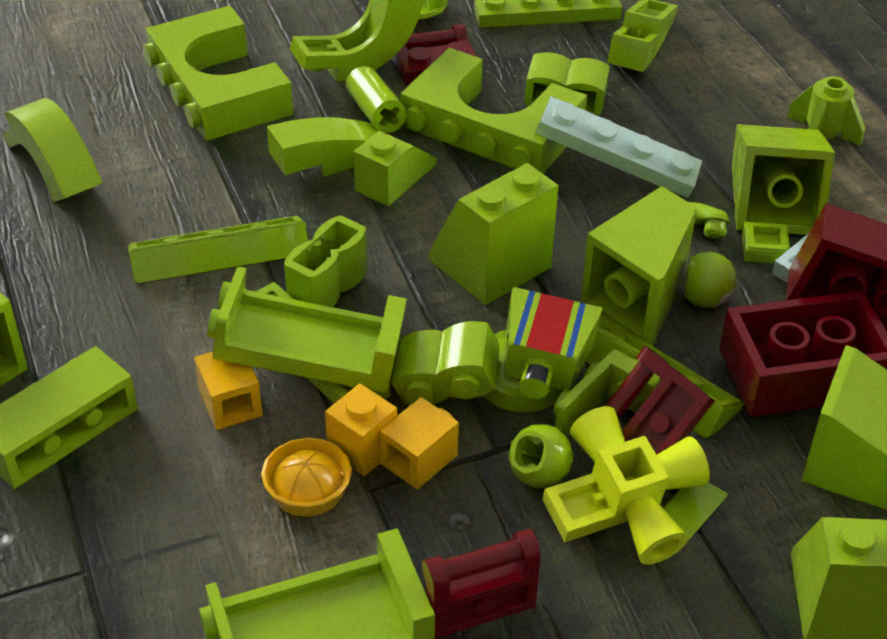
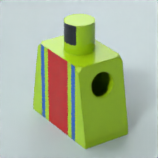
(547, 341)

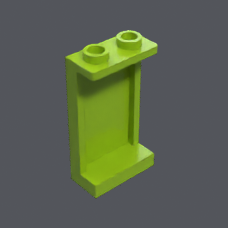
(305, 336)
(348, 601)

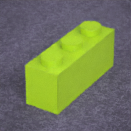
(62, 414)

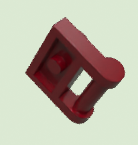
(416, 57)
(669, 410)
(483, 583)

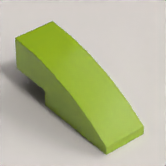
(641, 34)
(318, 143)

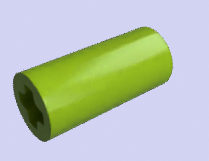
(376, 99)

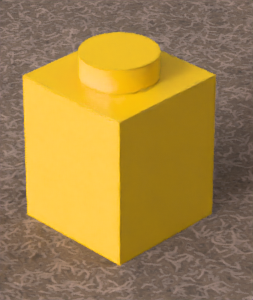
(228, 390)
(355, 426)
(419, 442)

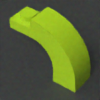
(368, 43)
(54, 147)

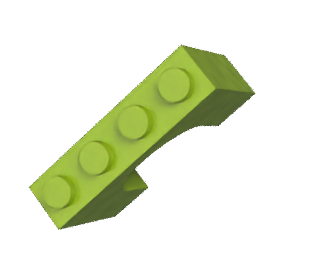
(216, 102)
(440, 109)

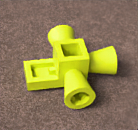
(626, 486)

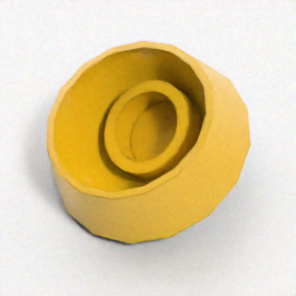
(306, 476)

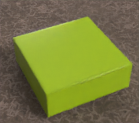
(764, 241)

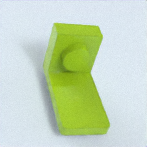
(598, 382)

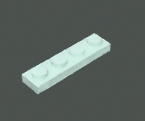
(619, 147)

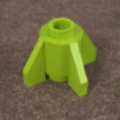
(830, 108)

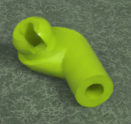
(713, 219)

